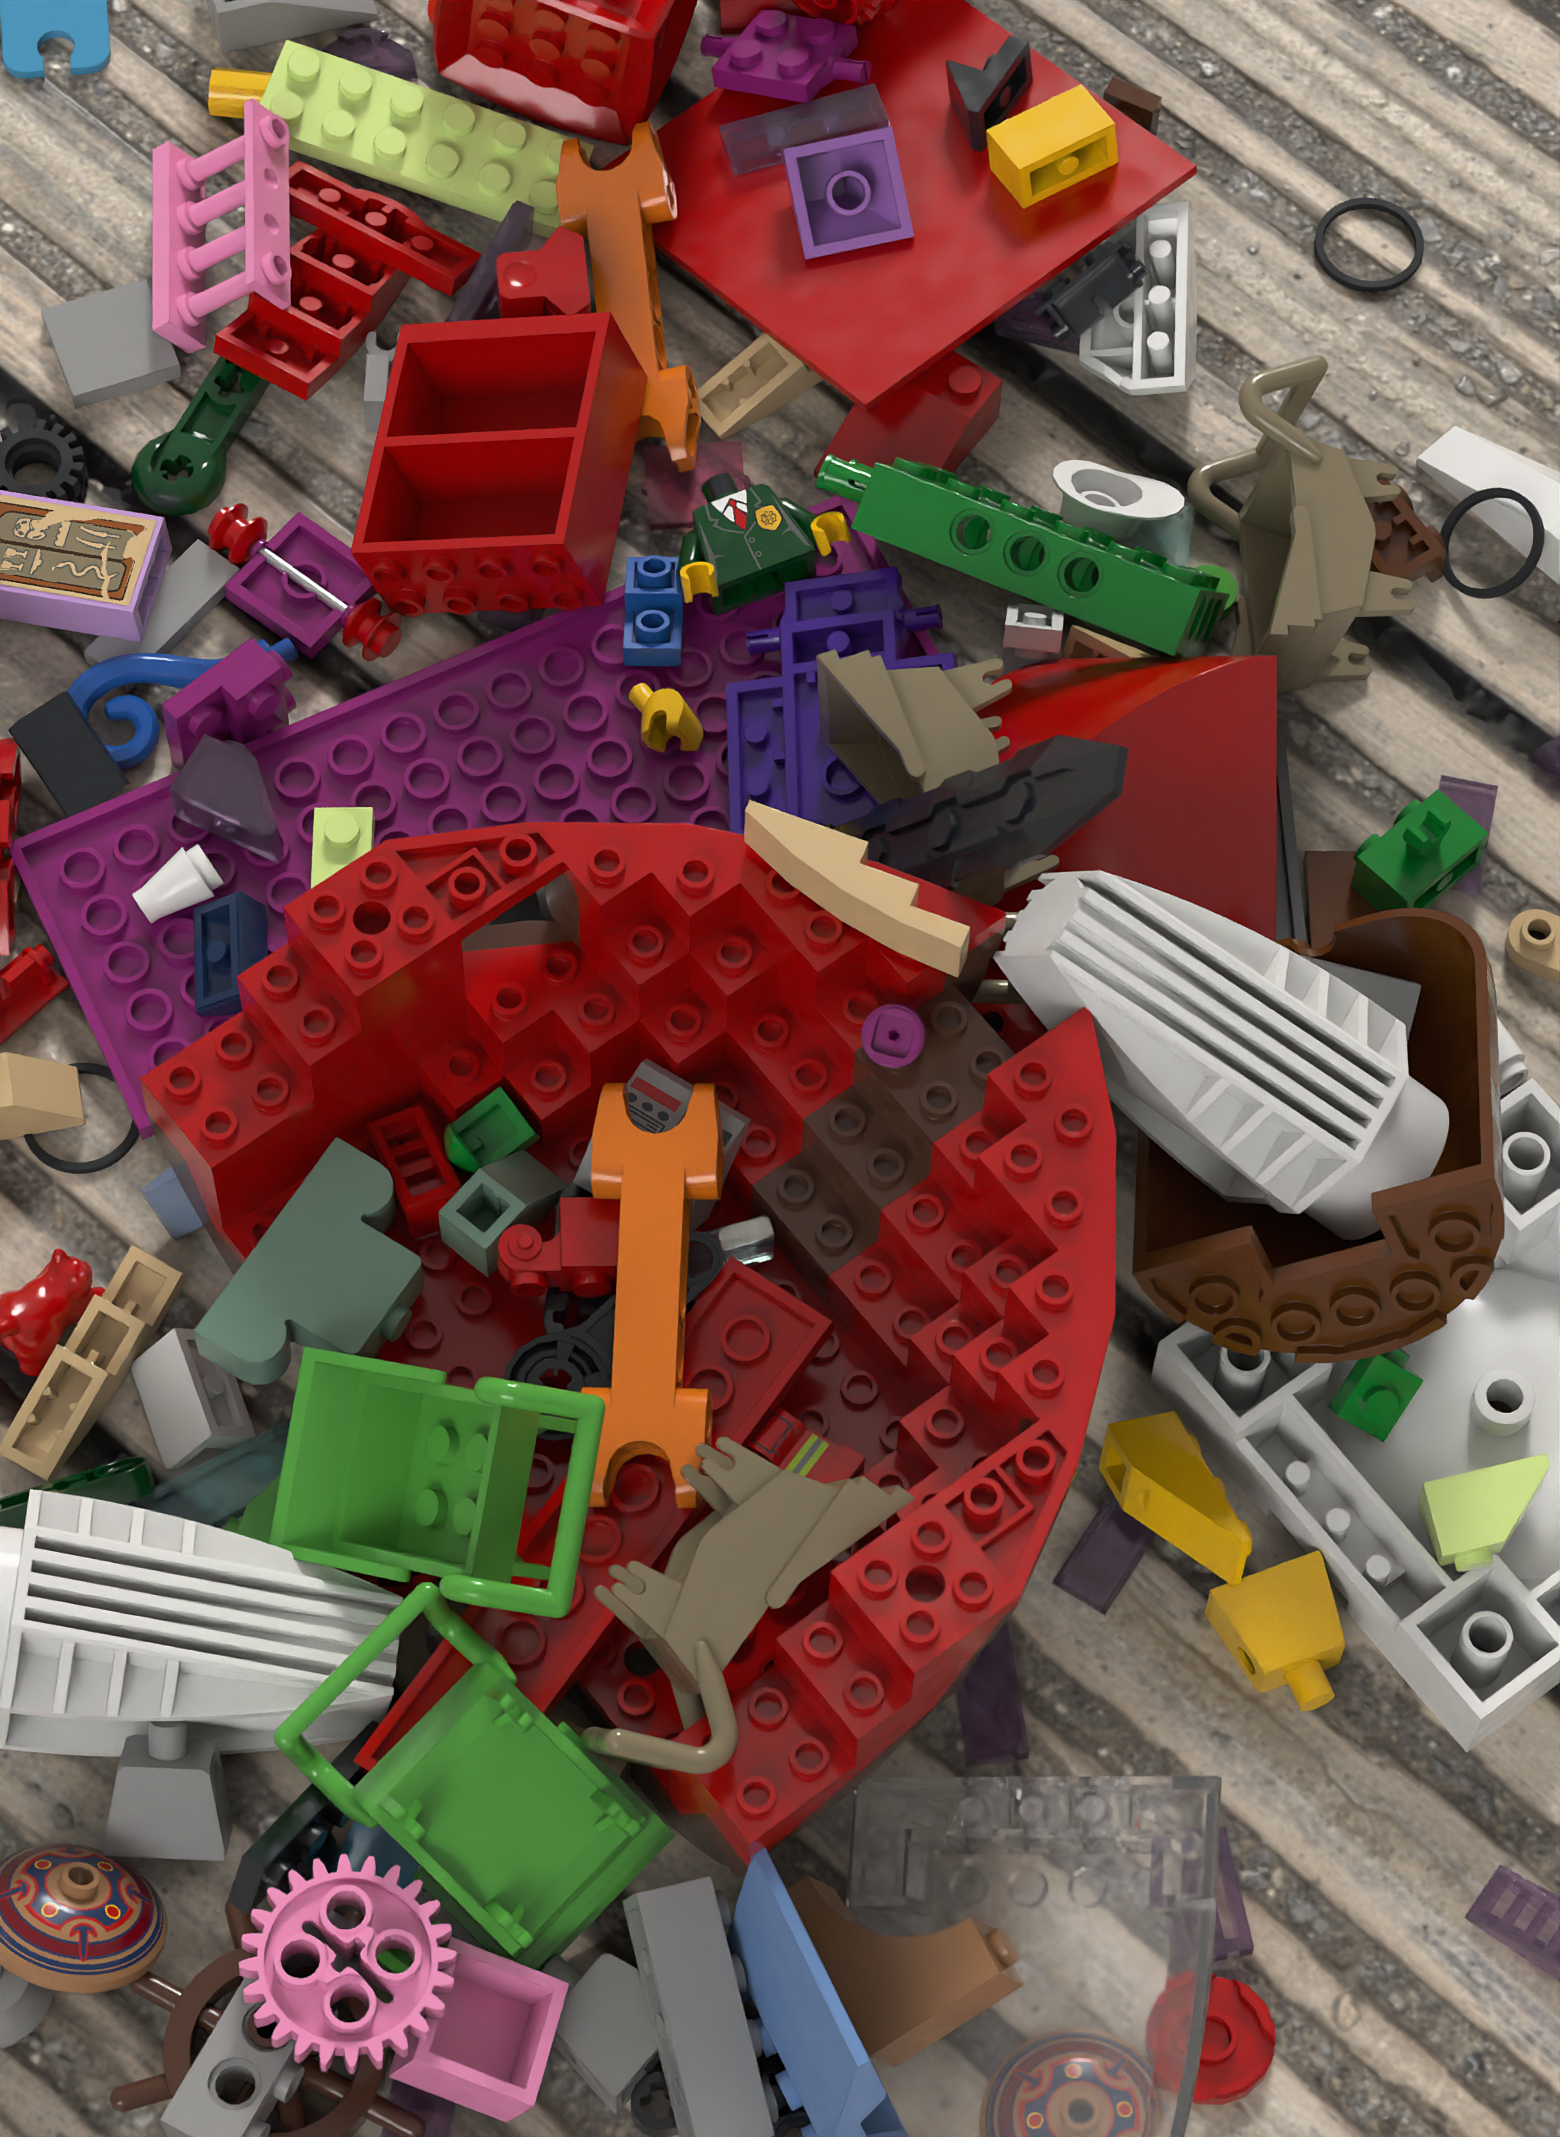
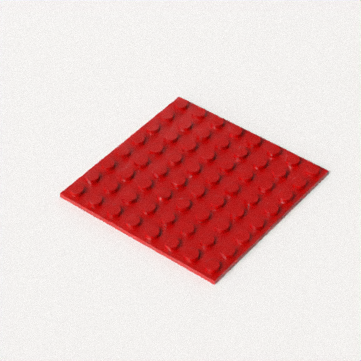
(897, 306)

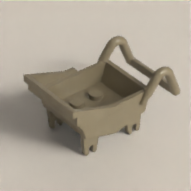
(1301, 537)
(911, 732)
(721, 1579)

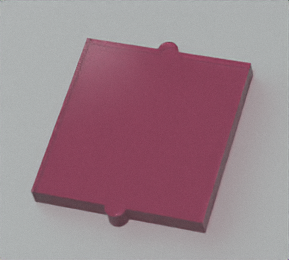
(676, 495)

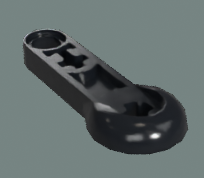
(587, 1349)

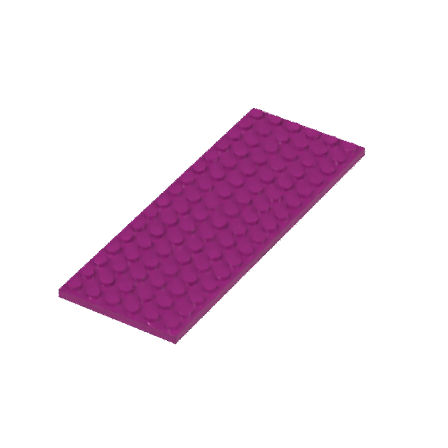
(476, 741)

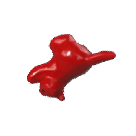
(44, 1309)

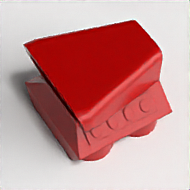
(544, 279)

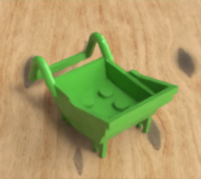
(430, 1478)
(489, 1799)

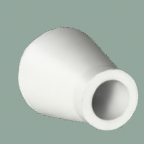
(178, 884)

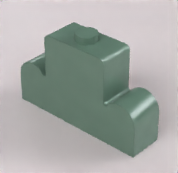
(318, 1275)

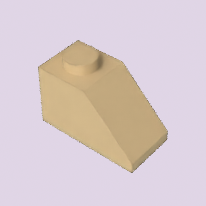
(37, 1096)

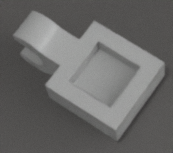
(376, 380)

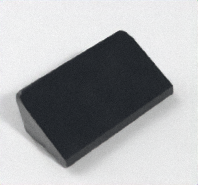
(68, 755)

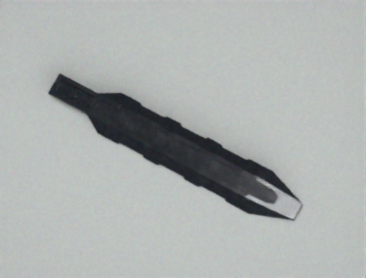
(995, 814)

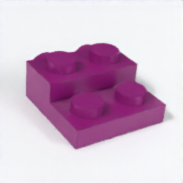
(230, 701)

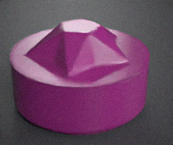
(893, 1035)

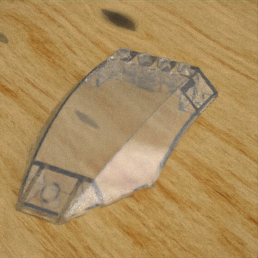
(1113, 1934)

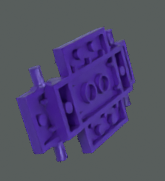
(776, 720)

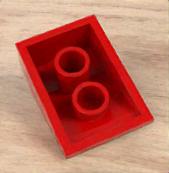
(927, 420)

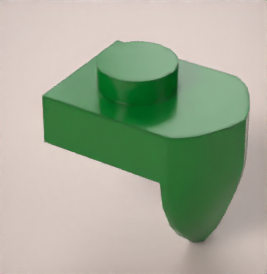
(488, 1133)

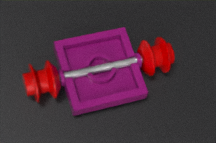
(302, 584)

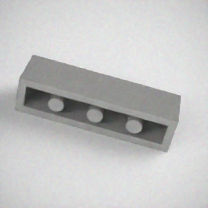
(698, 2011)

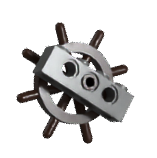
(246, 2053)

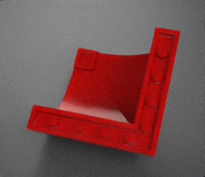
(1196, 775)

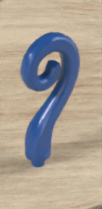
(144, 668)

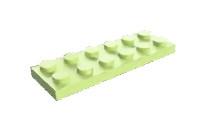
(416, 136)

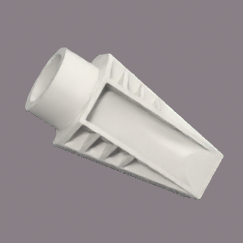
(1230, 1048)
(173, 1620)

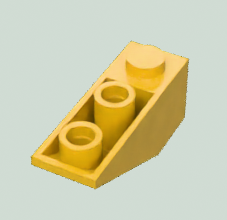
(1169, 1489)

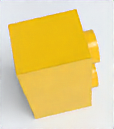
(1052, 146)

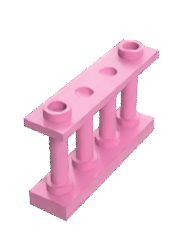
(181, 218)

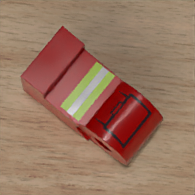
(795, 1448)

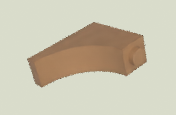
(902, 1987)

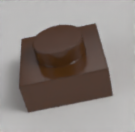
(1135, 103)

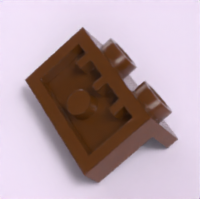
(1403, 542)

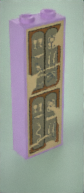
(80, 565)

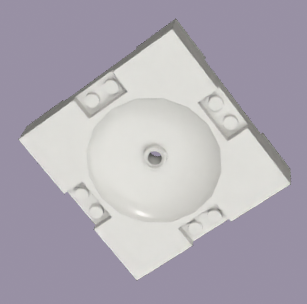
(1467, 1640)

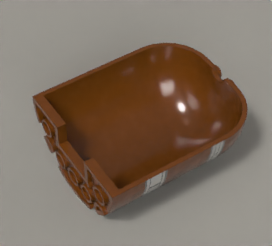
(1283, 1276)

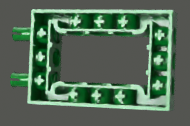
(1031, 553)

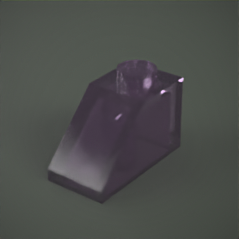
(227, 797)

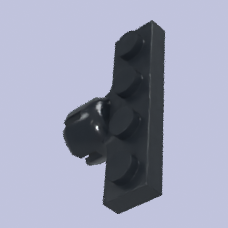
(297, 1837)

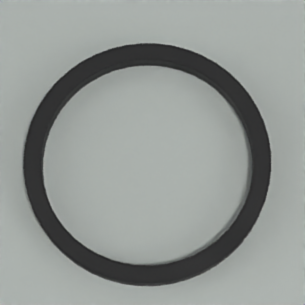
(1376, 204)
(1529, 565)
(91, 1166)

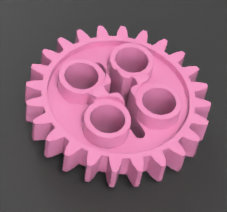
(305, 2004)

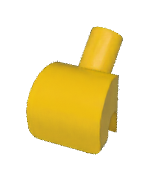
(666, 716)

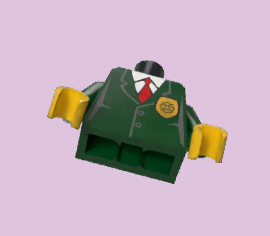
(751, 544)

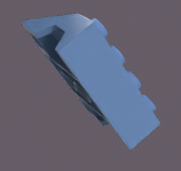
(804, 2015)

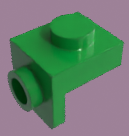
(1377, 1393)

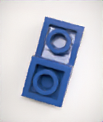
(653, 612)

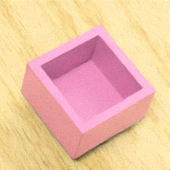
(492, 2037)

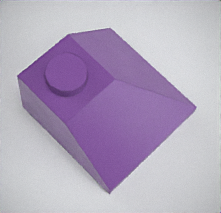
(847, 192)

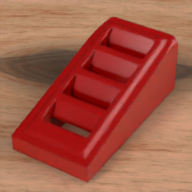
(420, 1203)

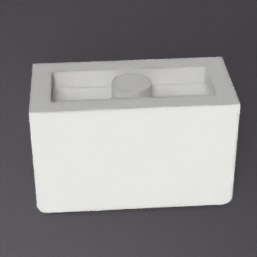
(189, 1400)

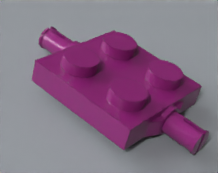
(785, 56)

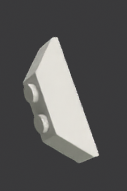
(1152, 334)

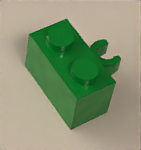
(1419, 856)

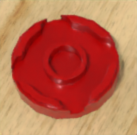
(1235, 2043)

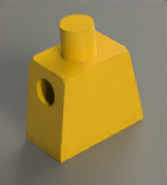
(1282, 1628)

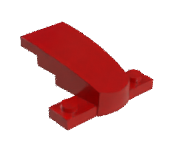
(339, 282)

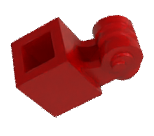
(575, 1260)

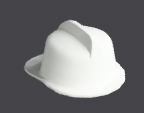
(1112, 499)

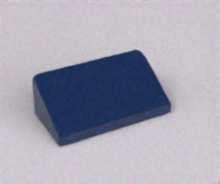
(227, 941)

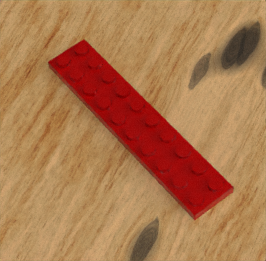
(746, 1347)

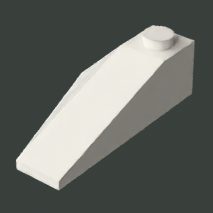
(1471, 464)

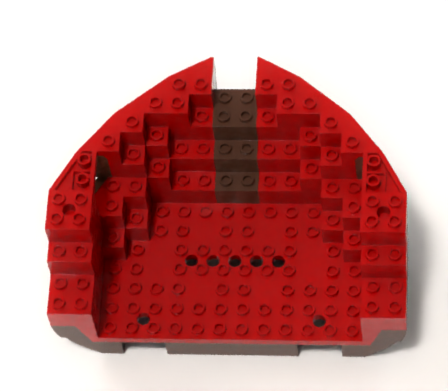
(922, 1207)

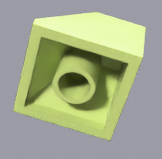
(1479, 1510)

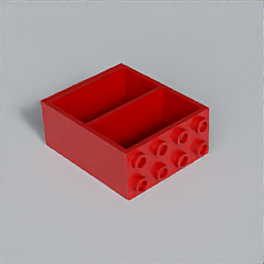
(500, 465)

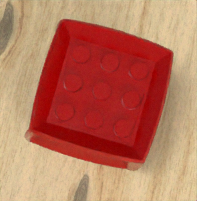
(564, 61)

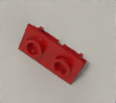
(27, 988)

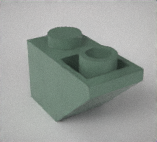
(493, 1200)

